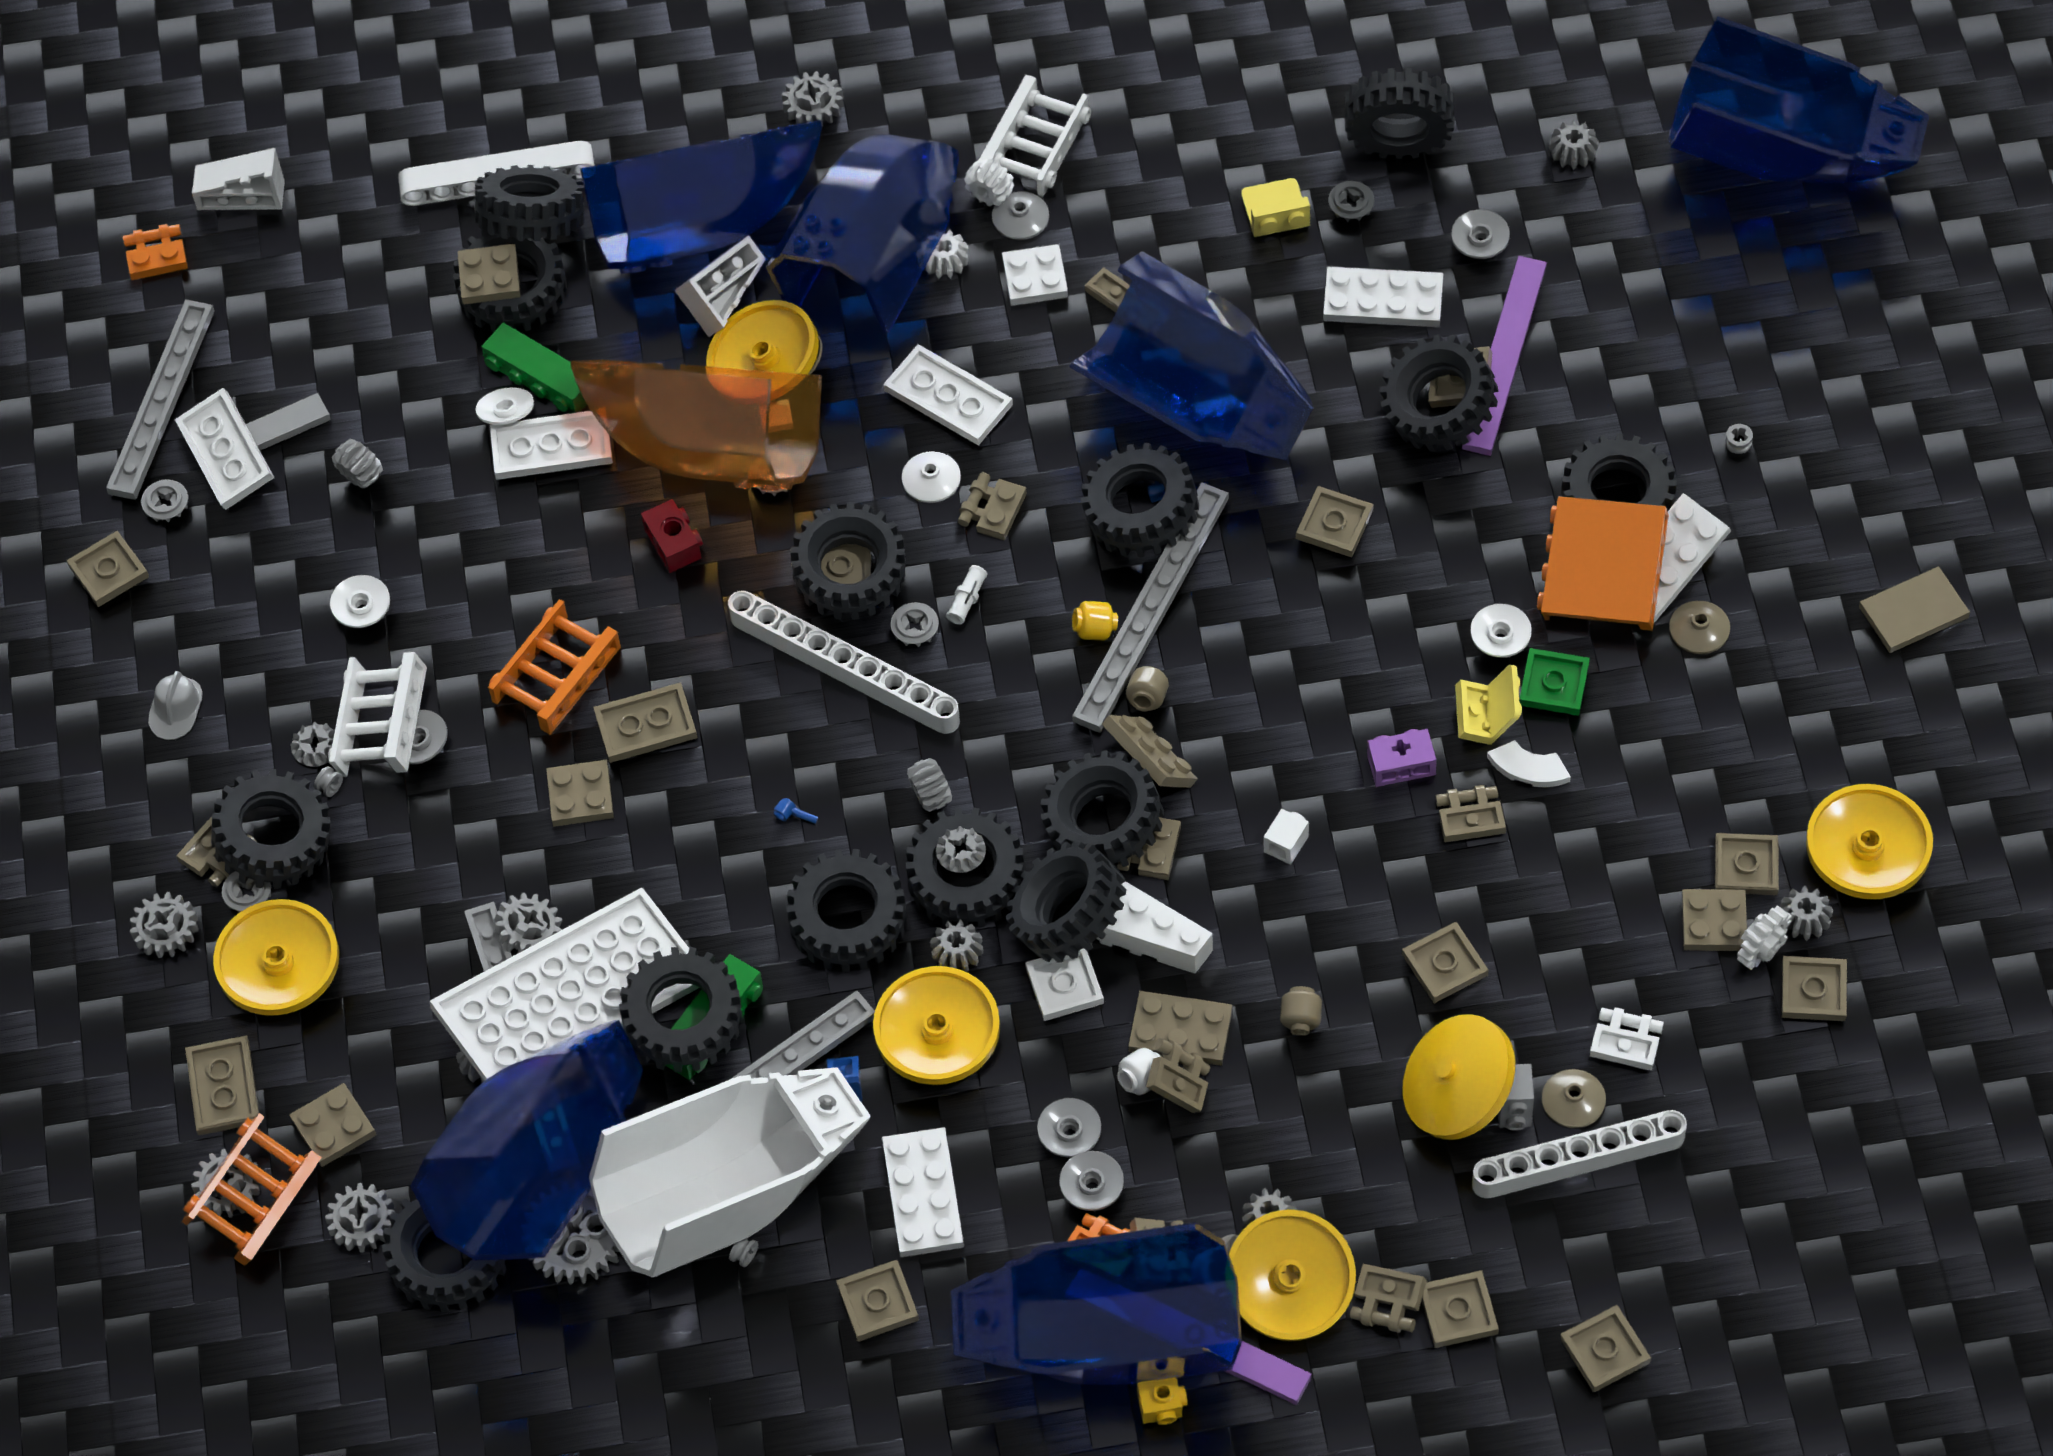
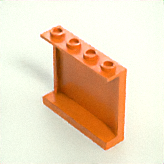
(1604, 561)

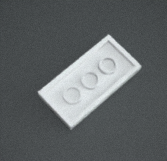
(1383, 296)
(948, 394)
(549, 445)
(224, 448)
(1688, 544)
(922, 1192)

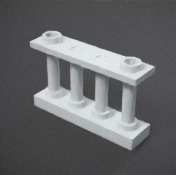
(1017, 117)
(401, 724)

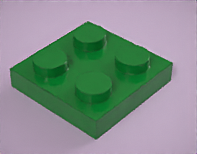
(1554, 681)

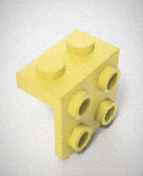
(1276, 207)
(1490, 709)

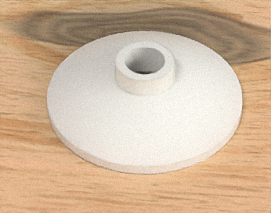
(504, 406)
(933, 486)
(356, 592)
(1501, 620)

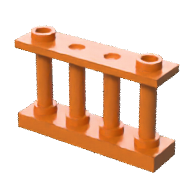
(567, 690)
(263, 1216)

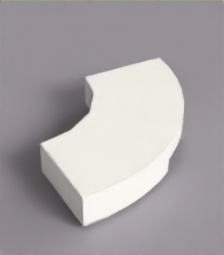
(1528, 767)

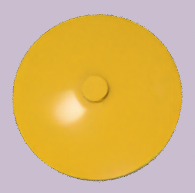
(766, 338)
(1869, 841)
(276, 957)
(936, 1025)
(1458, 1077)
(1292, 1274)

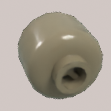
(1147, 688)
(1301, 1010)

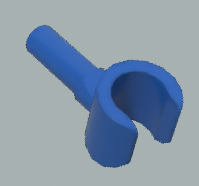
(1156, 491)
(787, 807)

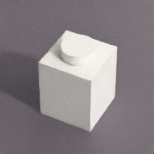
(1286, 836)

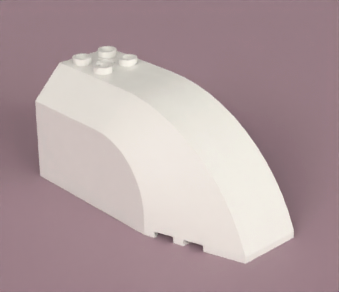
(718, 1163)

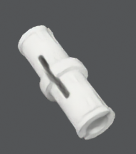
(966, 594)

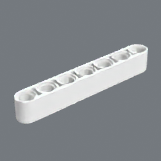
(458, 177)
(1590, 1143)

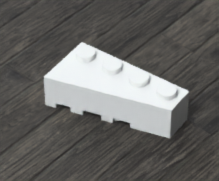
(1158, 932)

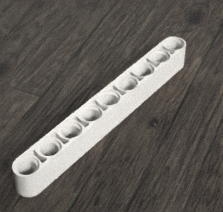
(851, 672)

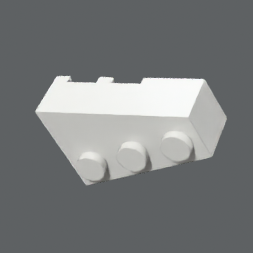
(240, 183)
(719, 286)

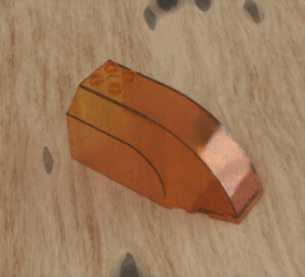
(708, 419)

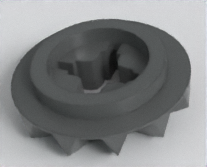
(1357, 193)

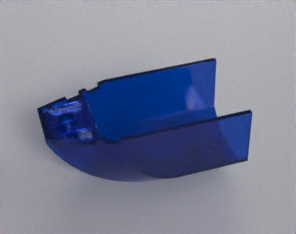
(1791, 112)
(695, 195)
(871, 220)
(1196, 364)
(525, 1146)
(1107, 1309)

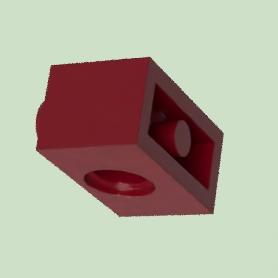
(673, 550)

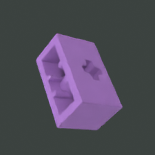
(1415, 762)

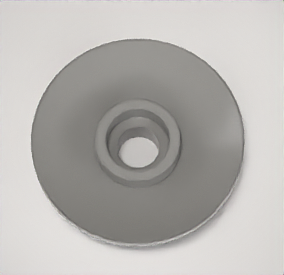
(1021, 224)
(1480, 225)
(433, 731)
(1065, 1115)
(1087, 1168)

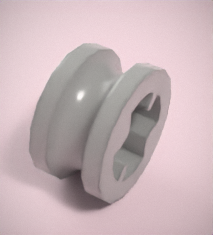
(1739, 430)
(328, 781)
(743, 1251)

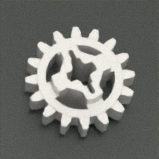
(1764, 937)

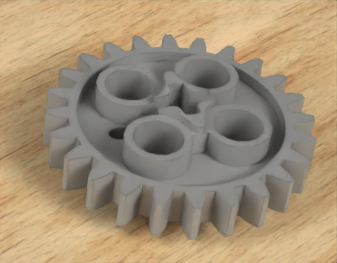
(597, 1246)

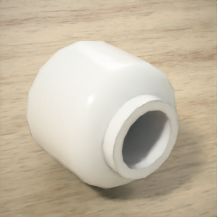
(1135, 1070)

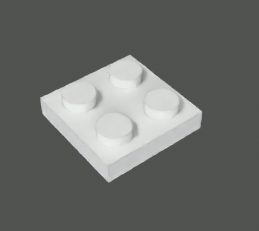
(1035, 275)
(1064, 985)

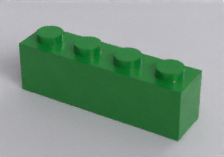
(534, 367)
(750, 988)

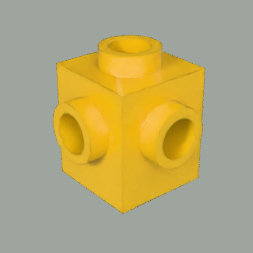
(1161, 1400)

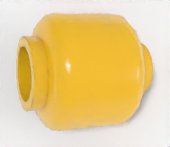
(1094, 620)

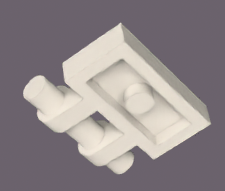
(1626, 1046)

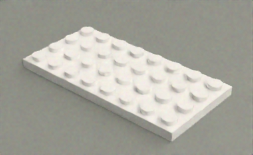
(558, 985)

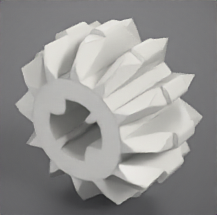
(989, 182)
(948, 256)

